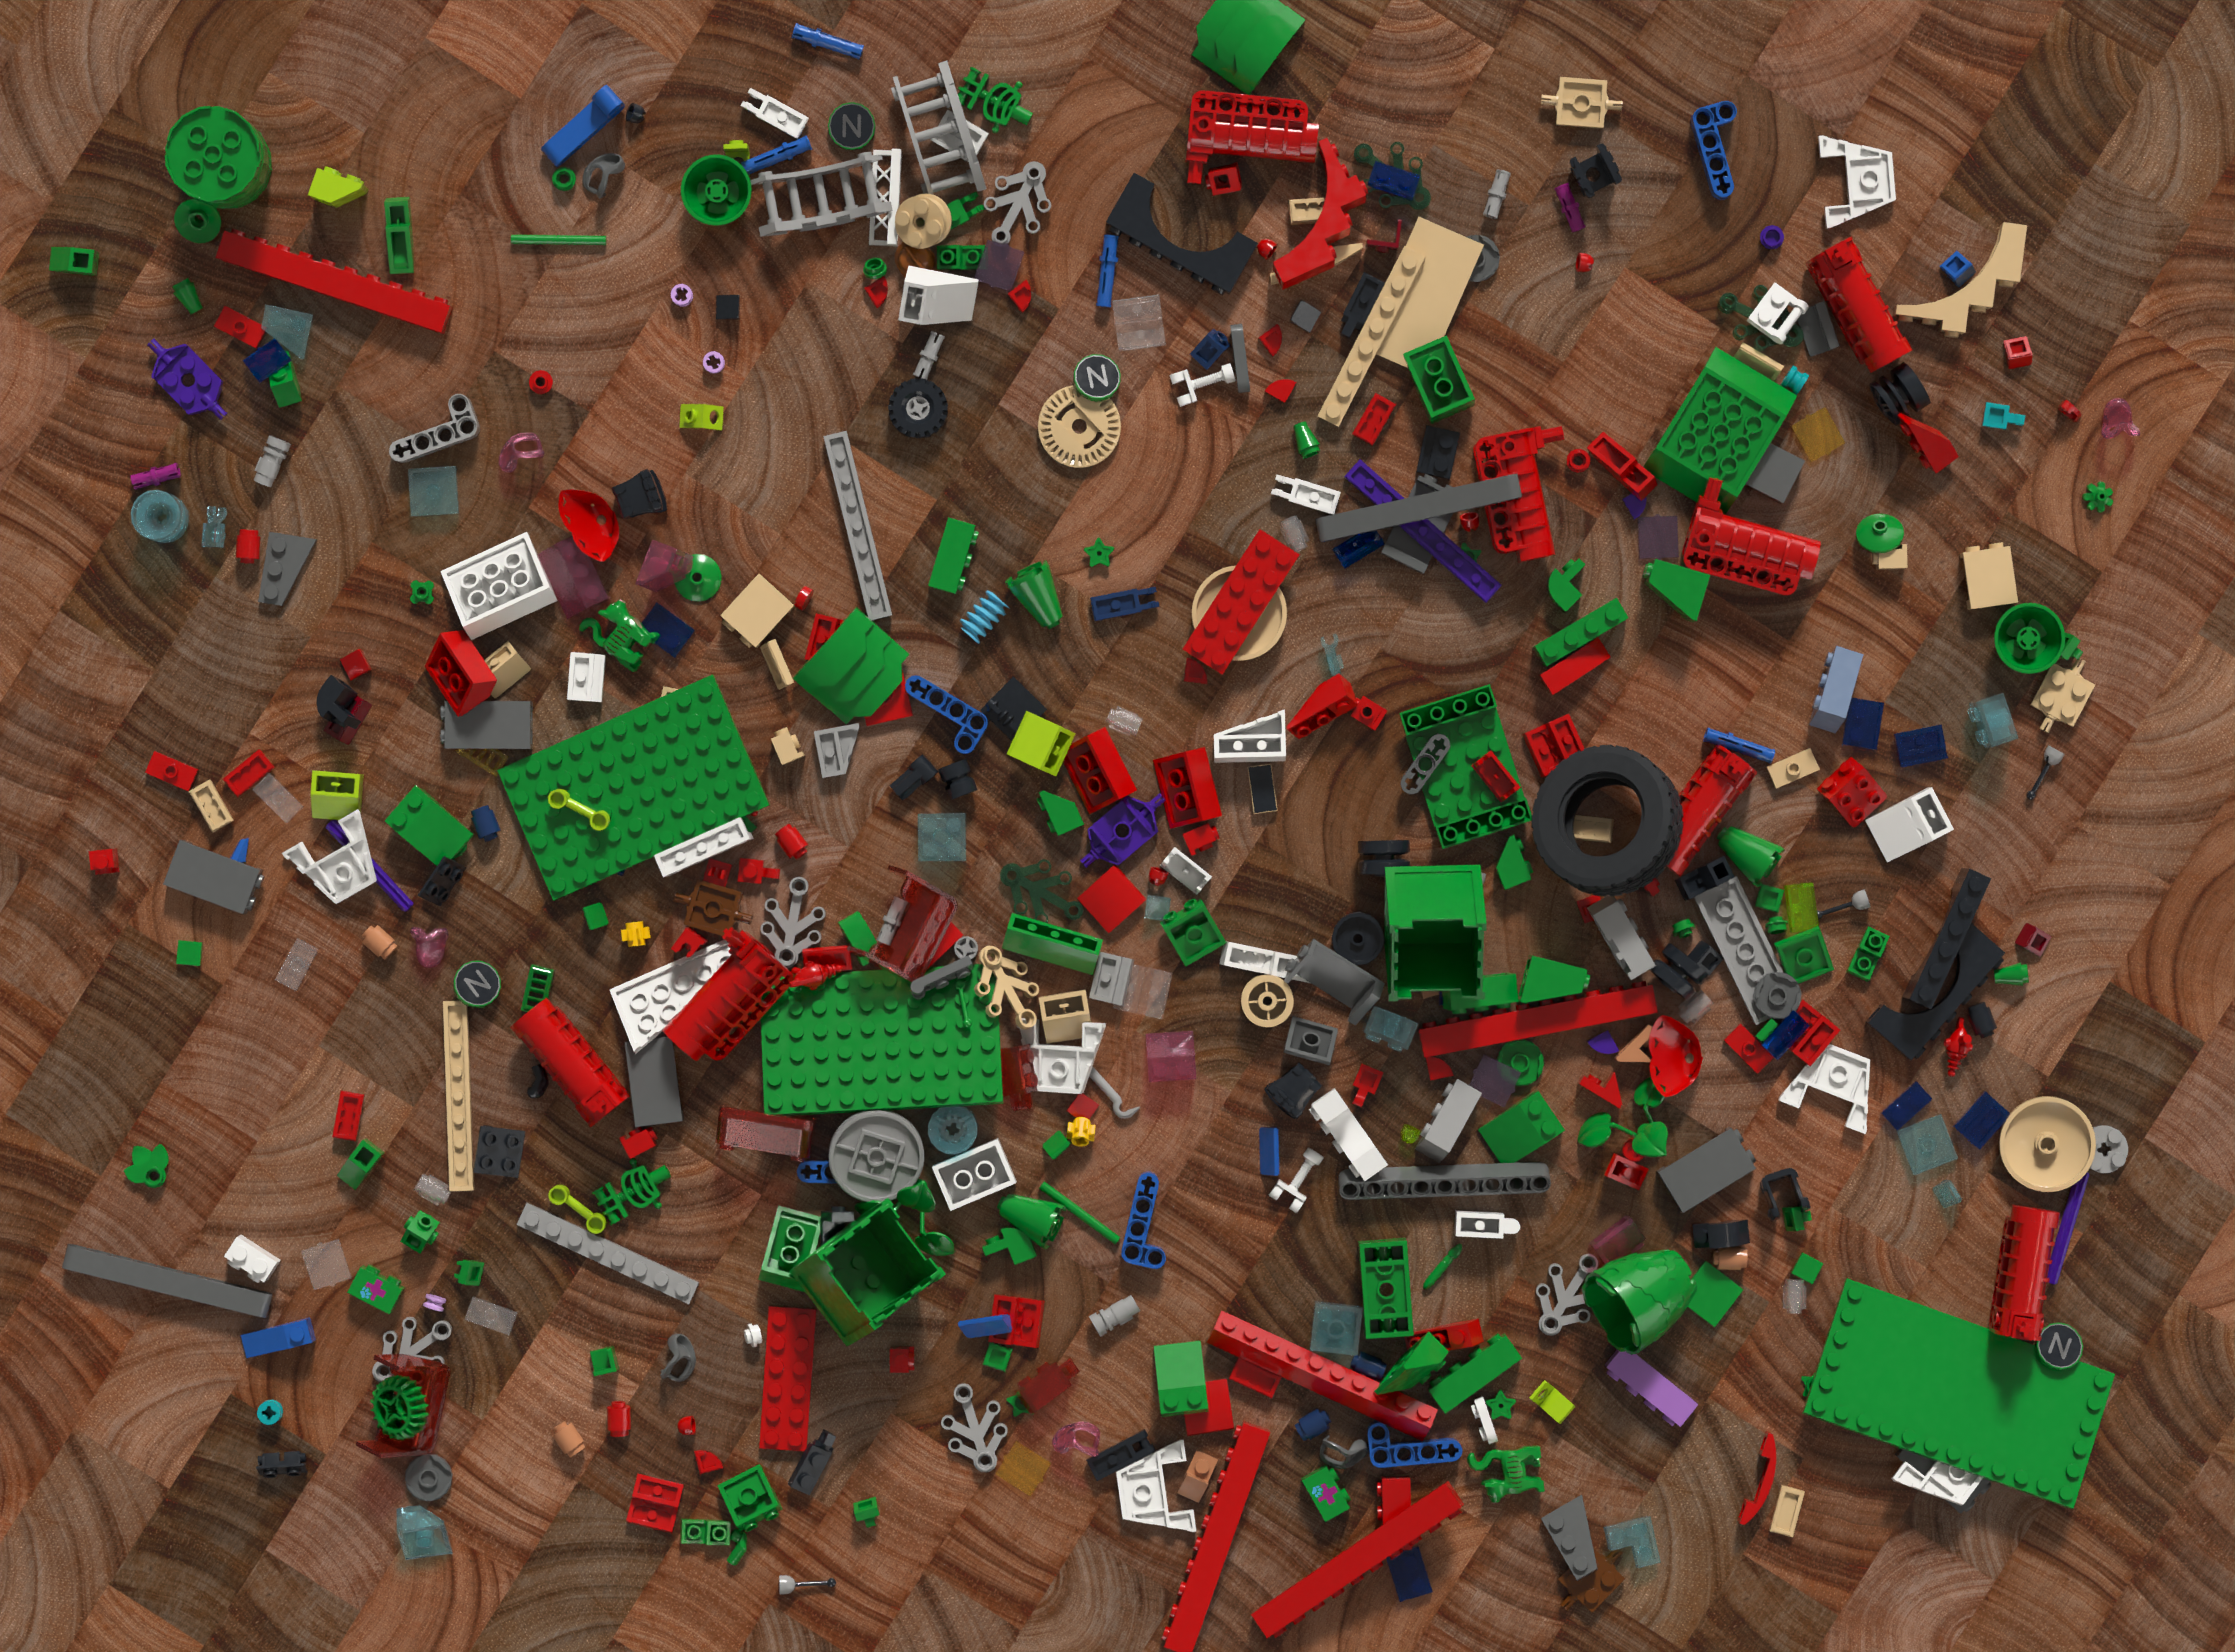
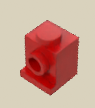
(1219, 187)
(1376, 716)
(1201, 838)
(104, 861)
(639, 1141)
(902, 1359)

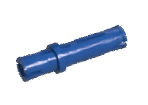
(827, 41)
(779, 154)
(1107, 270)
(1713, 737)

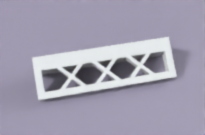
(894, 197)
(702, 847)

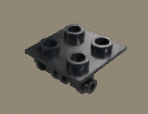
(1010, 705)
(442, 881)
(499, 1151)

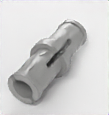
(1496, 194)
(929, 355)
(892, 920)

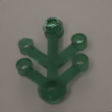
(1398, 163)
(1750, 329)
(1037, 889)

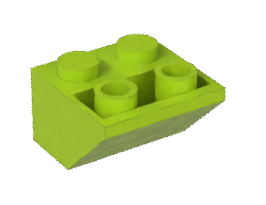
(335, 190)
(1041, 743)
(335, 794)

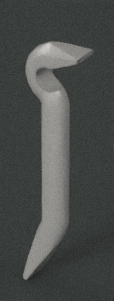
(1112, 1095)

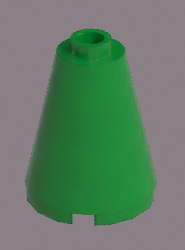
(1037, 593)
(1750, 853)
(1034, 1217)

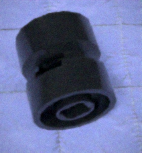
(957, 779)

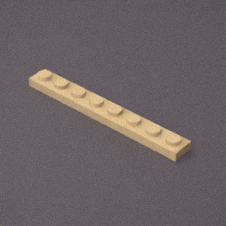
(1371, 336)
(458, 1096)

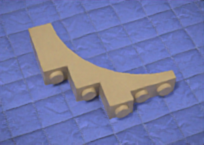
(2002, 267)

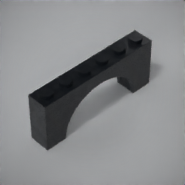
(1217, 267)
(1965, 900)
(1913, 1030)

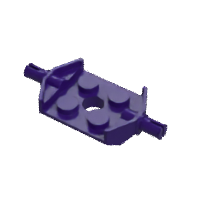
(169, 373)
(1142, 826)

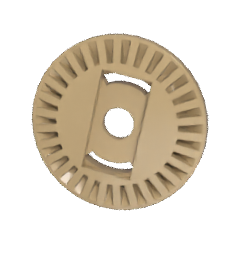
(1065, 444)

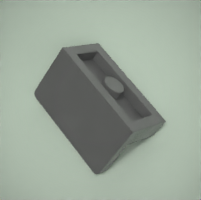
(1818, 330)

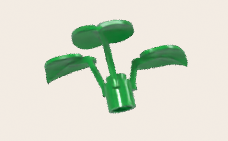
(1651, 1137)
(921, 1199)

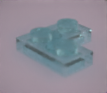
(1637, 1534)

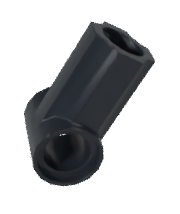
(917, 774)

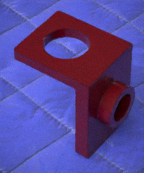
(1382, 246)

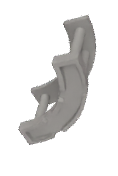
(957, 125)
(825, 216)

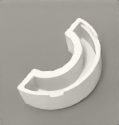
(1348, 1135)

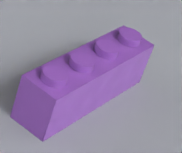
(1651, 1385)

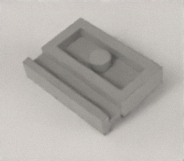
(1111, 978)

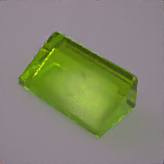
(1801, 907)

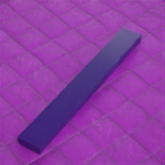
(1427, 534)

